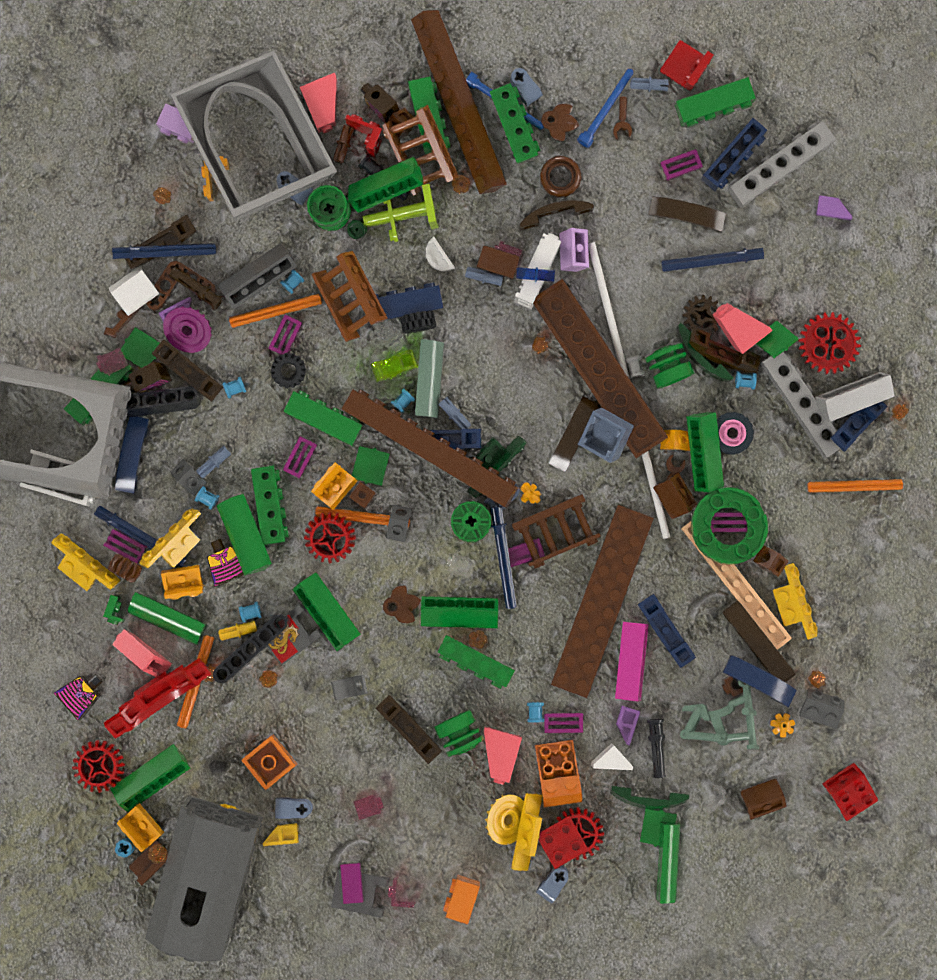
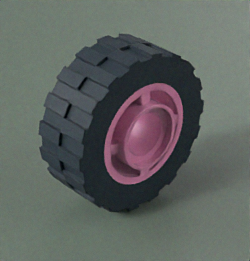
(744, 433)

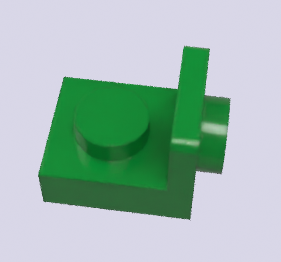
(113, 606)

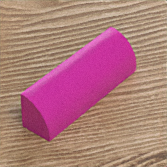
(631, 661)

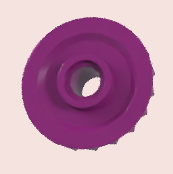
(181, 336)

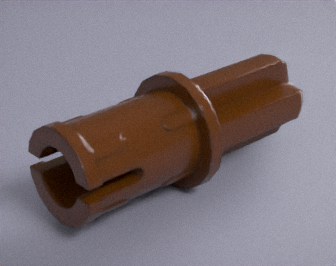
(343, 144)

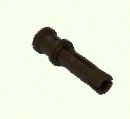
(203, 292)

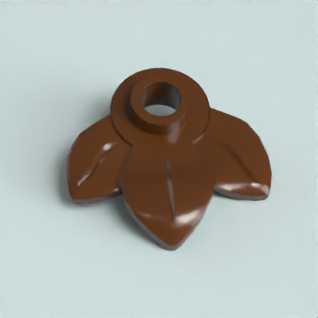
(562, 121)
(404, 605)

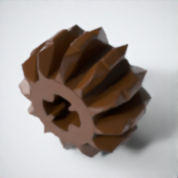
(124, 568)

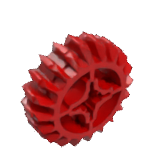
(333, 553)
(106, 770)
(586, 833)

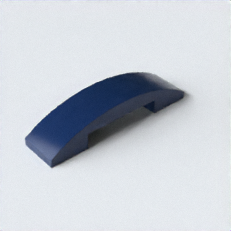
(856, 424)
(460, 438)
(130, 454)
(666, 631)
(759, 680)

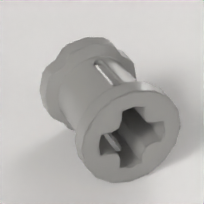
(635, 367)

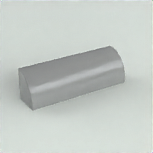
(855, 396)

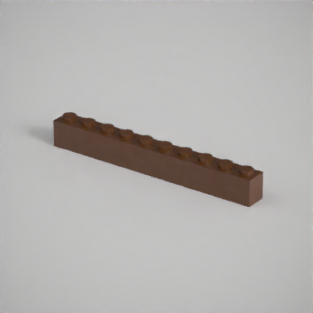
(458, 101)
(429, 448)

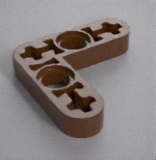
(165, 277)

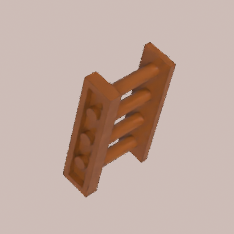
(431, 135)
(365, 296)

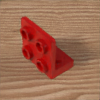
(686, 65)
(371, 129)
(850, 791)
(562, 842)

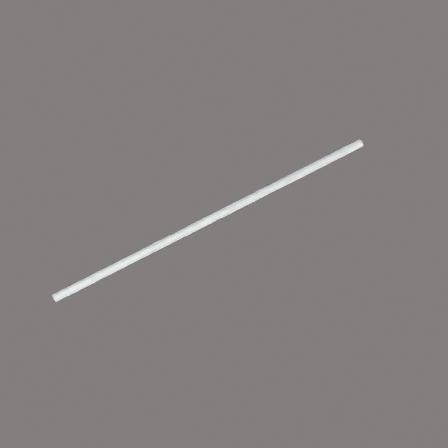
(621, 360)

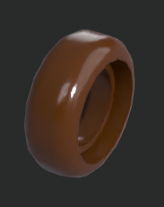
(553, 190)

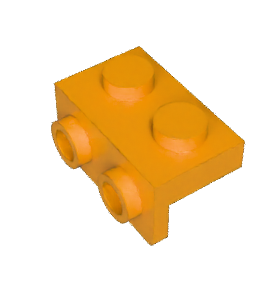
(333, 485)
(182, 582)
(140, 827)

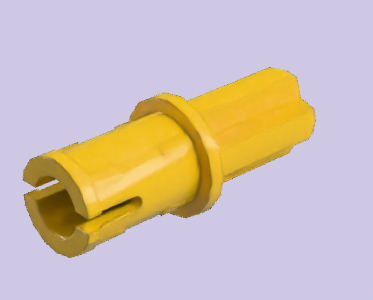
(237, 630)

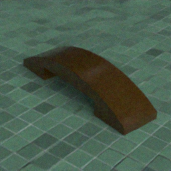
(578, 207)
(687, 212)
(173, 235)
(722, 354)
(187, 370)
(569, 442)
(409, 729)

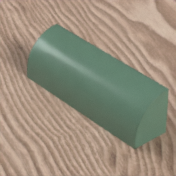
(429, 379)

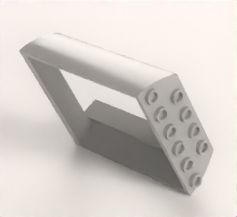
(269, 84)
(106, 405)

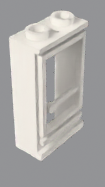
(543, 259)
(43, 460)

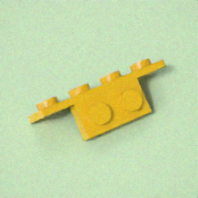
(175, 543)
(81, 566)
(793, 604)
(528, 832)

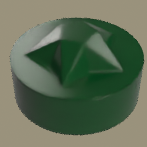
(356, 229)

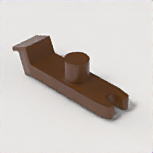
(119, 326)

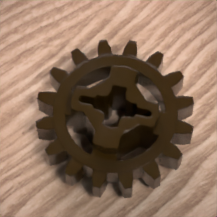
(694, 312)

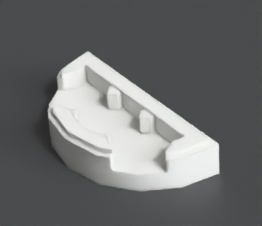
(437, 258)

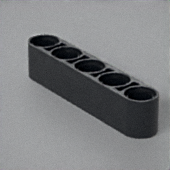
(161, 398)
(243, 652)

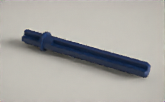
(163, 251)
(712, 259)
(128, 529)
(503, 557)

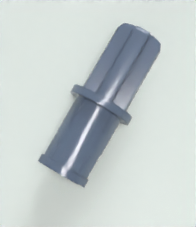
(649, 84)
(484, 276)
(454, 414)
(214, 461)

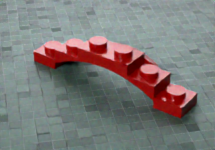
(155, 696)

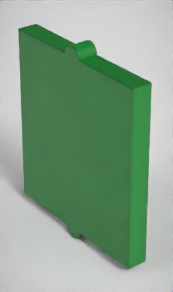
(777, 340)
(139, 348)
(370, 465)
(651, 825)

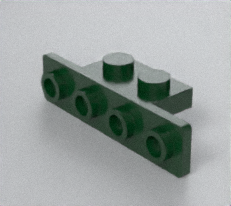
(497, 457)

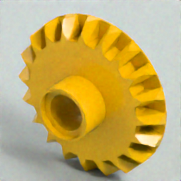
(504, 819)

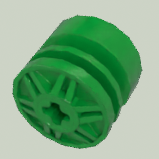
(319, 204)
(669, 365)
(463, 530)
(459, 733)

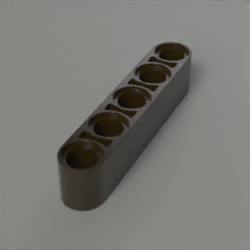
(758, 642)

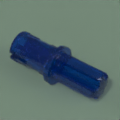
(535, 274)

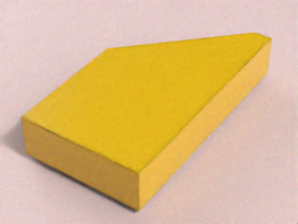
(283, 835)

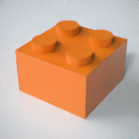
(269, 762)
(462, 899)

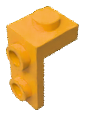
(207, 189)
(676, 440)

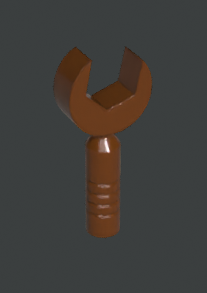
(622, 117)
(671, 468)

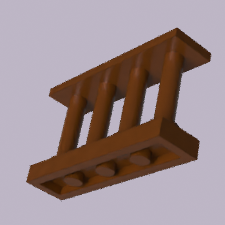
(558, 512)

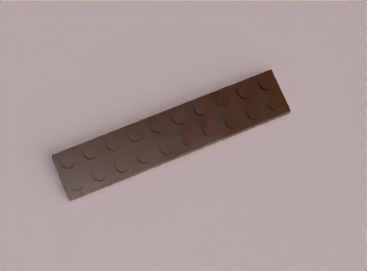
(598, 366)
(602, 601)

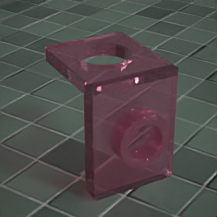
(392, 894)

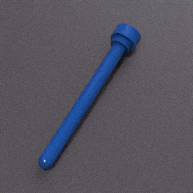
(474, 82)
(586, 138)

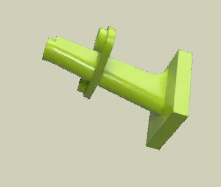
(392, 215)

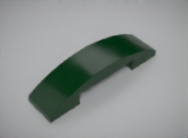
(718, 373)
(624, 795)

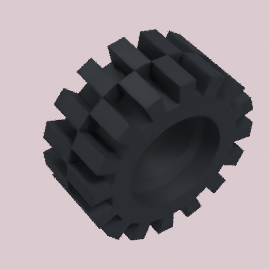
(418, 322)
(292, 359)

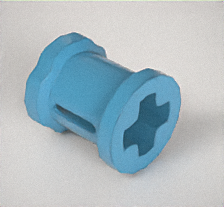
(292, 281)
(745, 380)
(234, 387)
(403, 400)
(207, 498)
(250, 612)
(535, 712)
(125, 853)

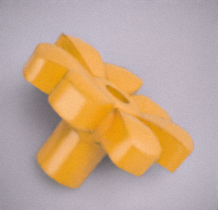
(530, 493)
(778, 724)

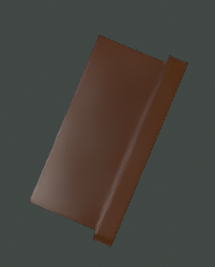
(498, 261)
(675, 496)
(763, 798)
(144, 868)

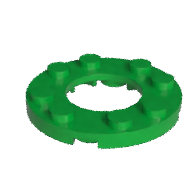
(756, 526)

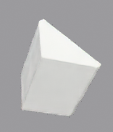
(133, 290)
(611, 759)

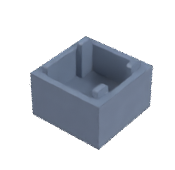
(606, 435)

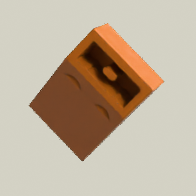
(558, 773)

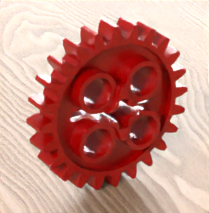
(846, 345)

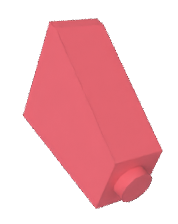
(322, 101)
(739, 327)
(141, 653)
(501, 753)

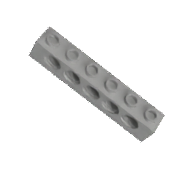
(818, 132)
(792, 399)

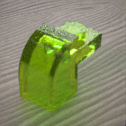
(395, 366)

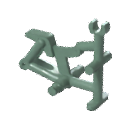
(721, 735)

